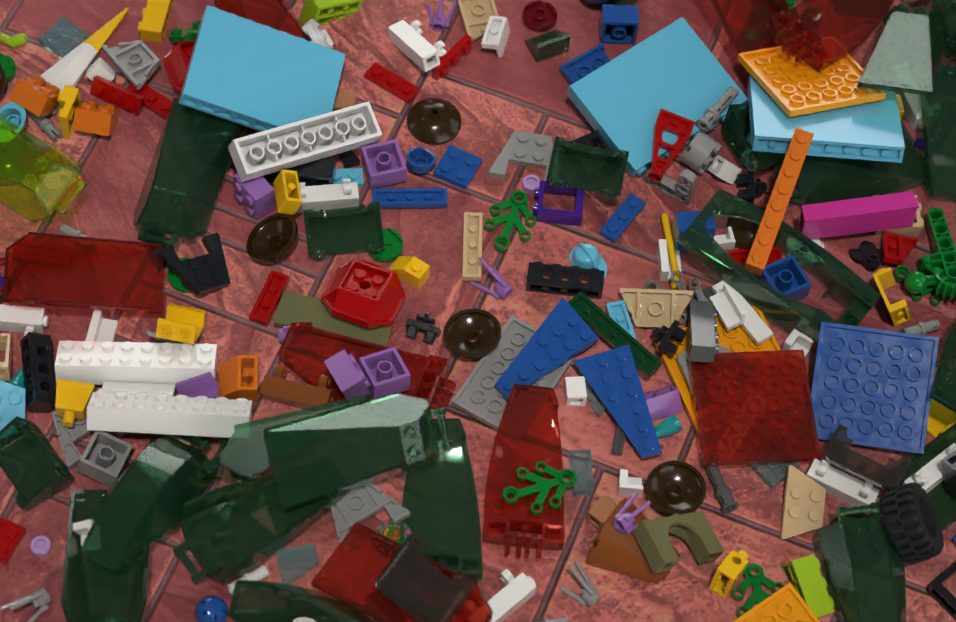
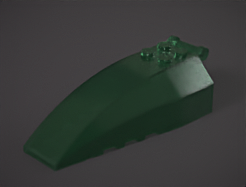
(241, 527)
(862, 567)

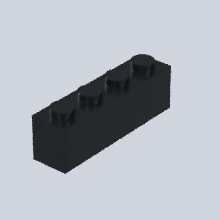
(312, 173)

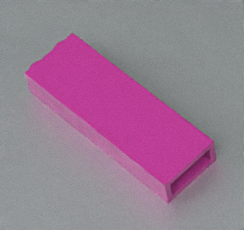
(858, 215)

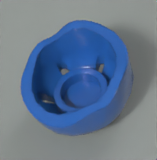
(420, 164)
(213, 607)

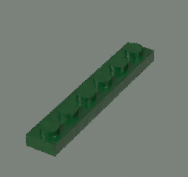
(614, 333)

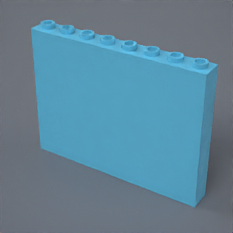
(663, 72)
(258, 73)
(851, 132)

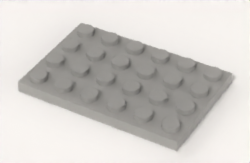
(478, 393)

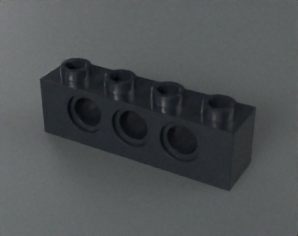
(556, 285)
(38, 372)

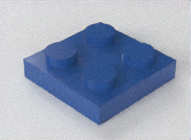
(457, 167)

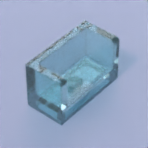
(581, 464)

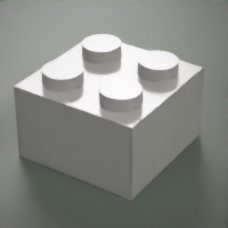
(104, 457)

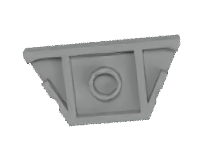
(134, 61)

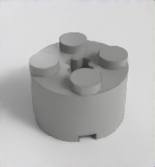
(701, 152)

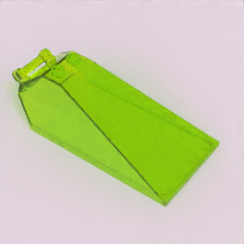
(35, 174)

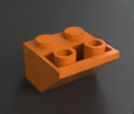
(35, 95)
(95, 118)
(240, 377)

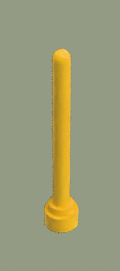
(671, 249)

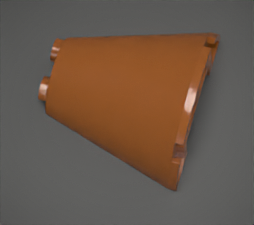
(621, 551)

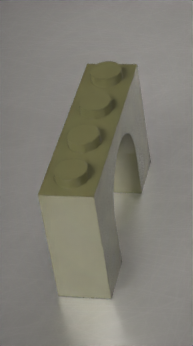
(691, 527)

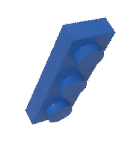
(622, 218)

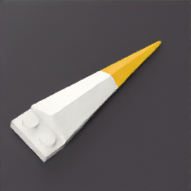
(74, 65)

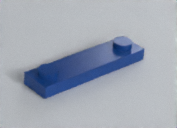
(411, 197)

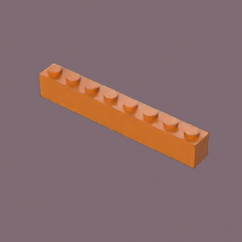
(778, 201)

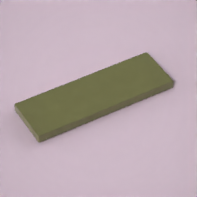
(304, 308)

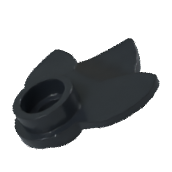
(868, 255)

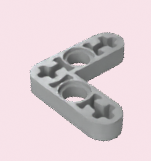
(682, 190)

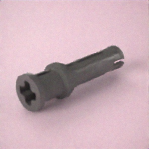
(722, 491)

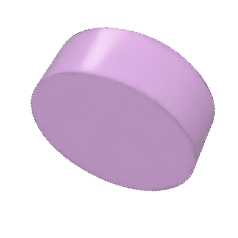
(530, 183)
(41, 546)

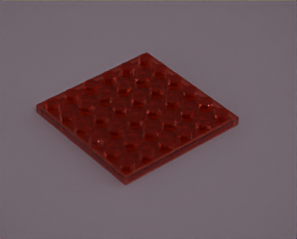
(754, 408)

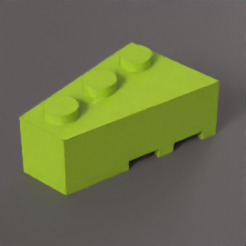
(326, 10)
(810, 584)

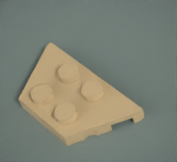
(476, 15)
(656, 306)
(802, 504)

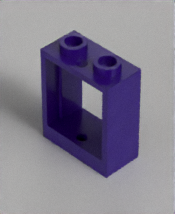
(558, 216)

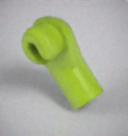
(14, 41)

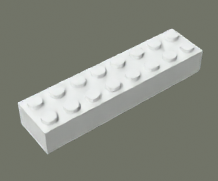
(304, 141)
(133, 361)
(166, 414)

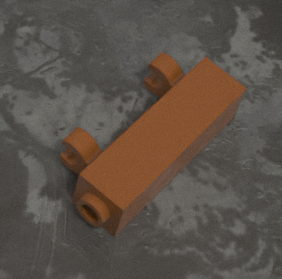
(295, 393)

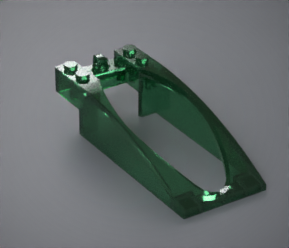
(780, 308)

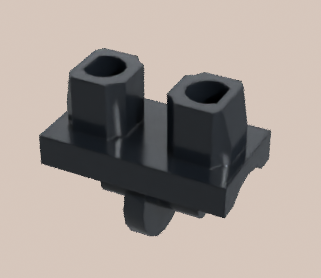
(752, 186)
(414, 326)
(666, 346)

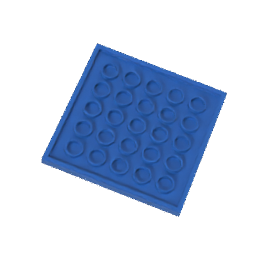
(874, 386)

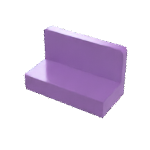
(199, 386)
(663, 402)

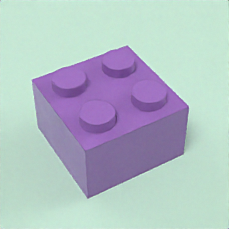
(383, 164)
(255, 196)
(385, 372)
(348, 375)

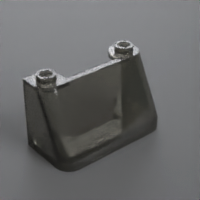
(885, 477)
(421, 587)

